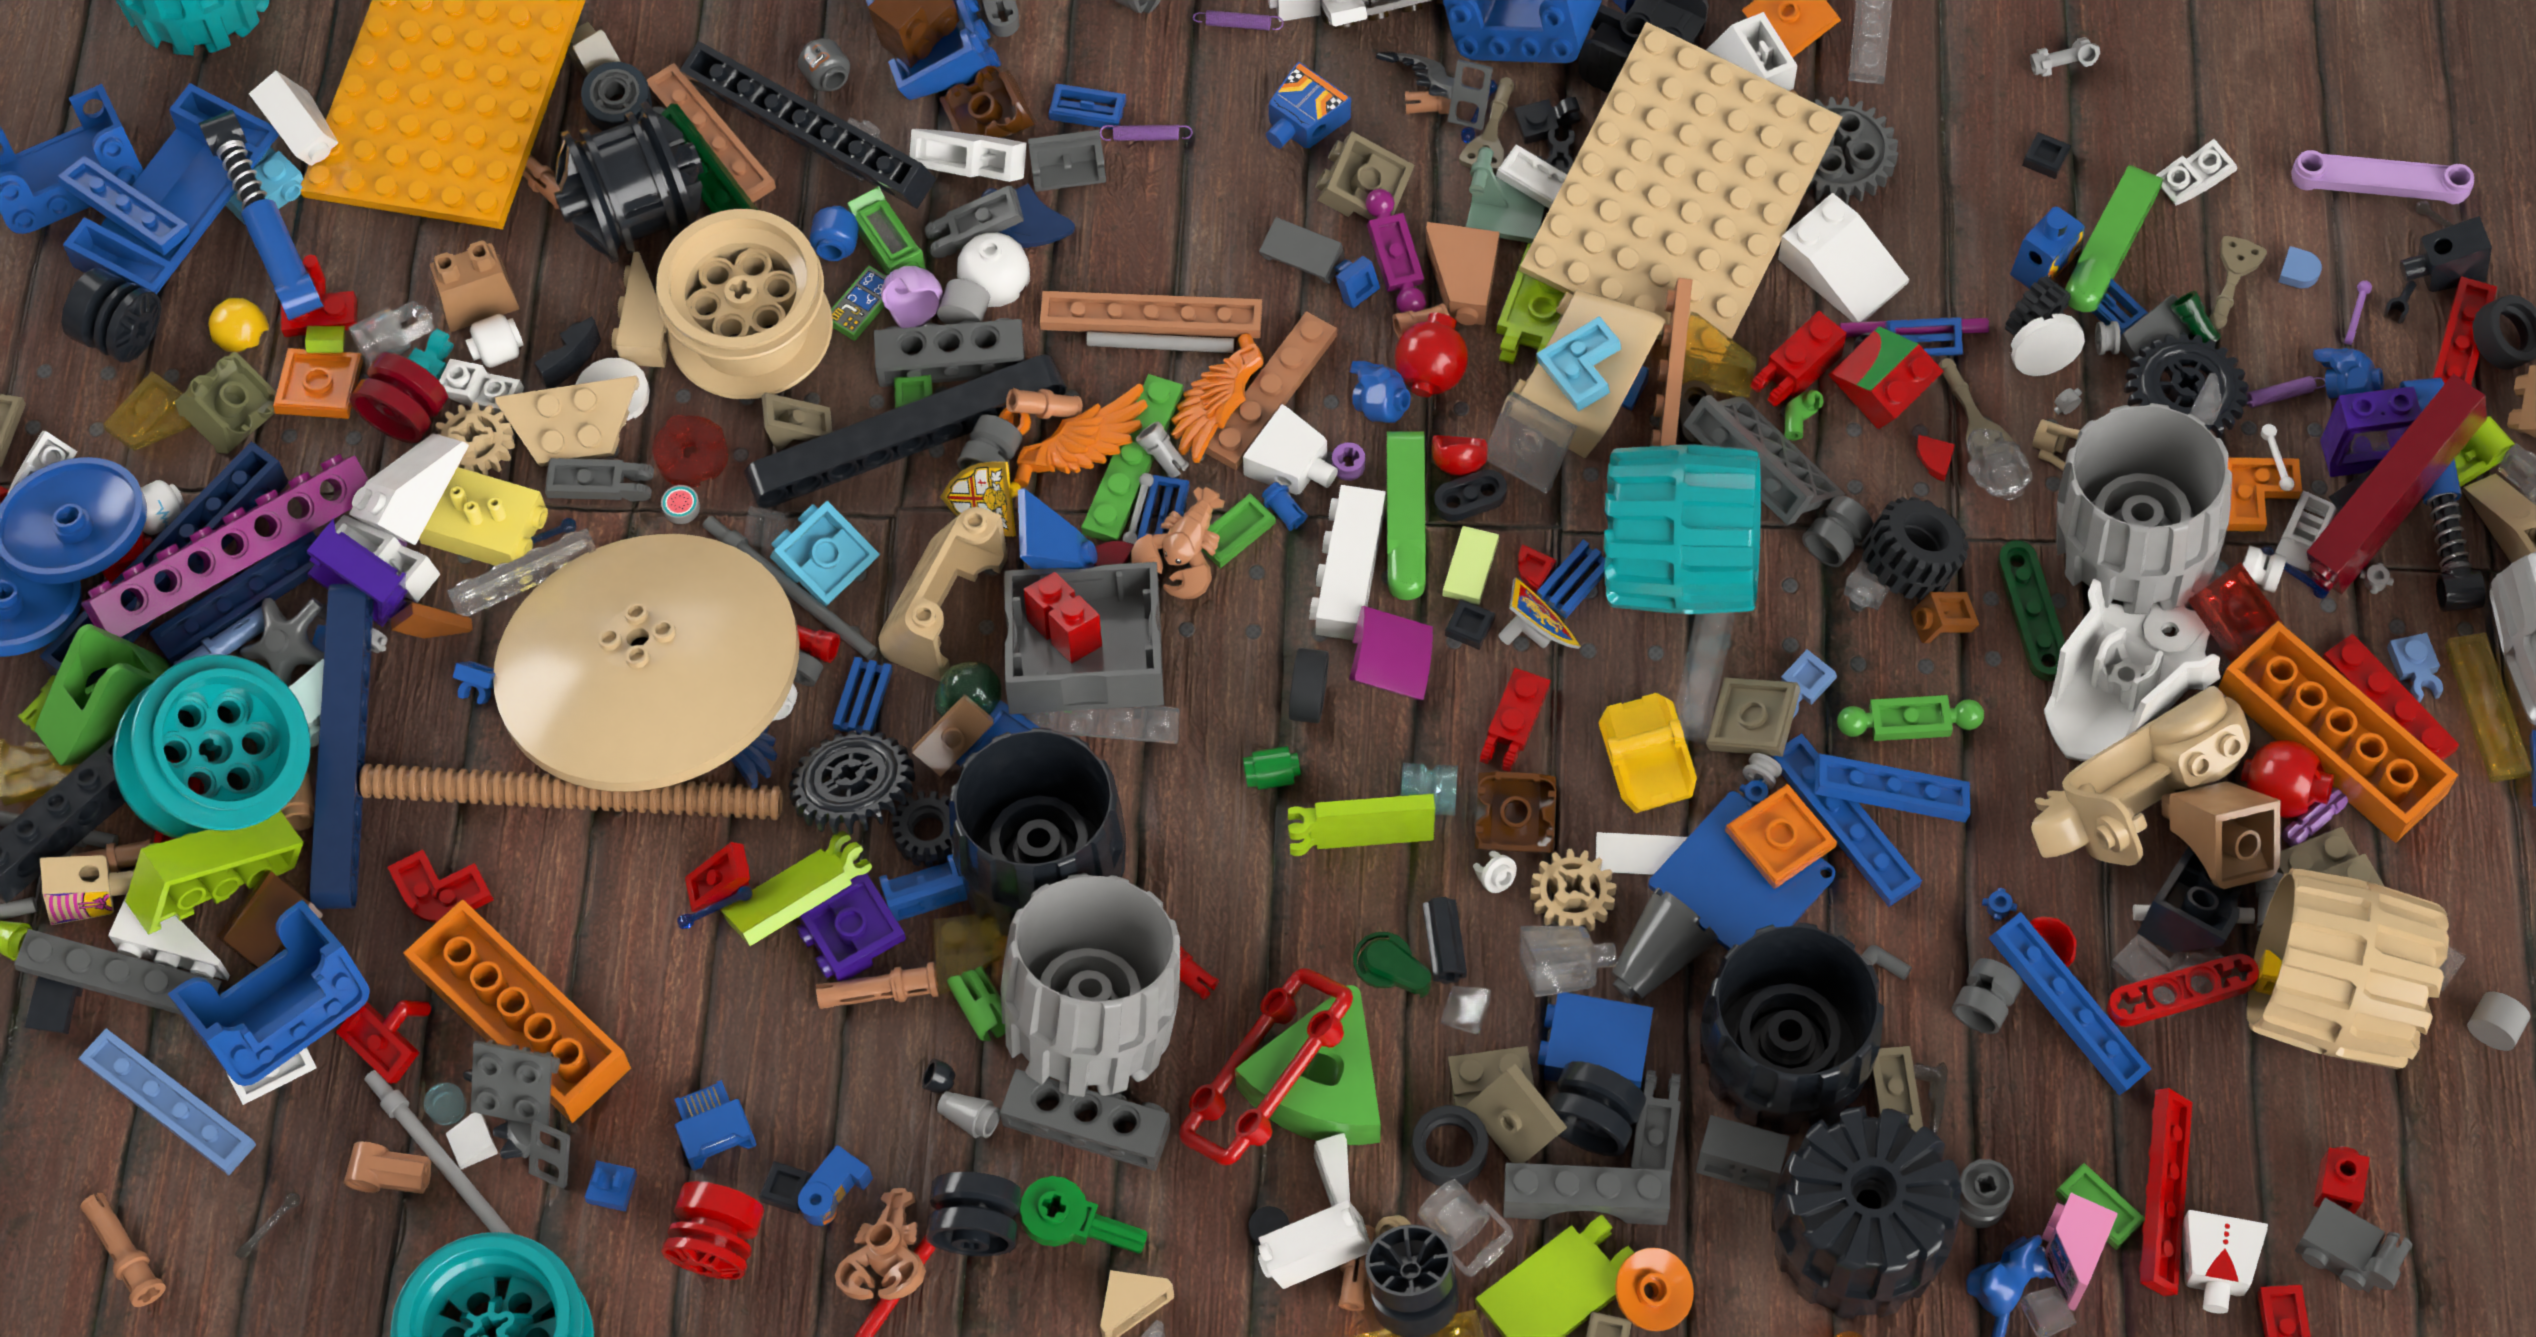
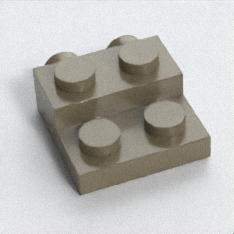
(1356, 171)
(2329, 854)

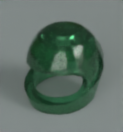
(969, 679)

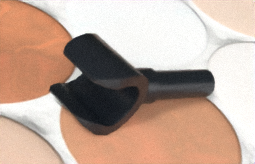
(2401, 302)

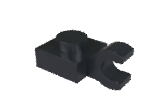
(1539, 117)

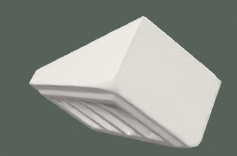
(2300, 532)
(1333, 1167)

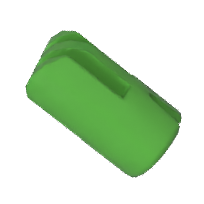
(979, 1002)

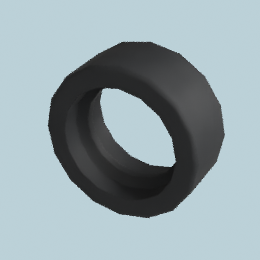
(2491, 340)
(1308, 685)
(1452, 1116)

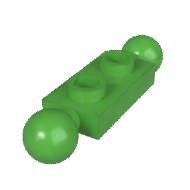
(1910, 718)

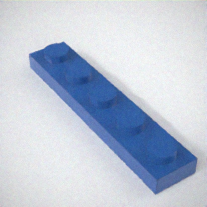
(1849, 826)
(2070, 1003)

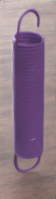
(1238, 20)
(1145, 132)
(2282, 391)

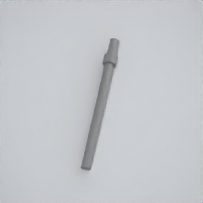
(396, 1106)

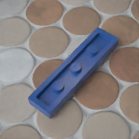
(123, 205)
(1892, 788)

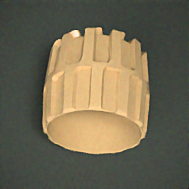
(2350, 969)

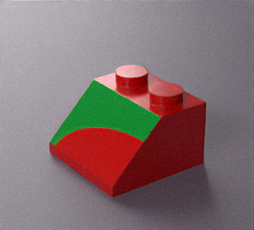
(1885, 375)

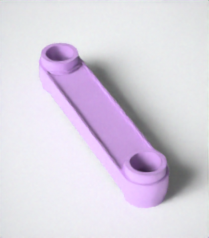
(2382, 177)

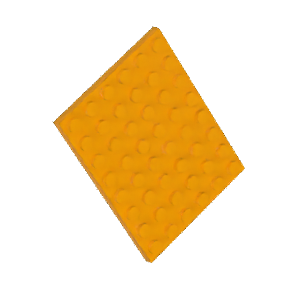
(443, 106)

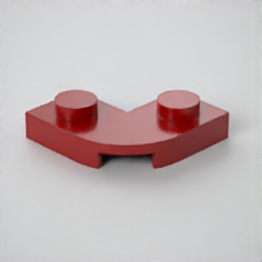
(432, 897)

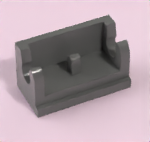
(1067, 160)
(1302, 249)
(1742, 1154)

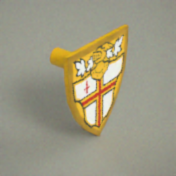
(985, 487)

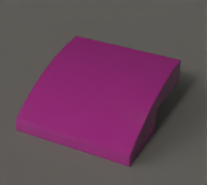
(1392, 653)

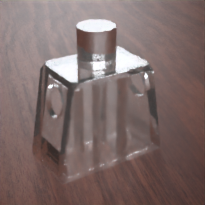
(1562, 958)

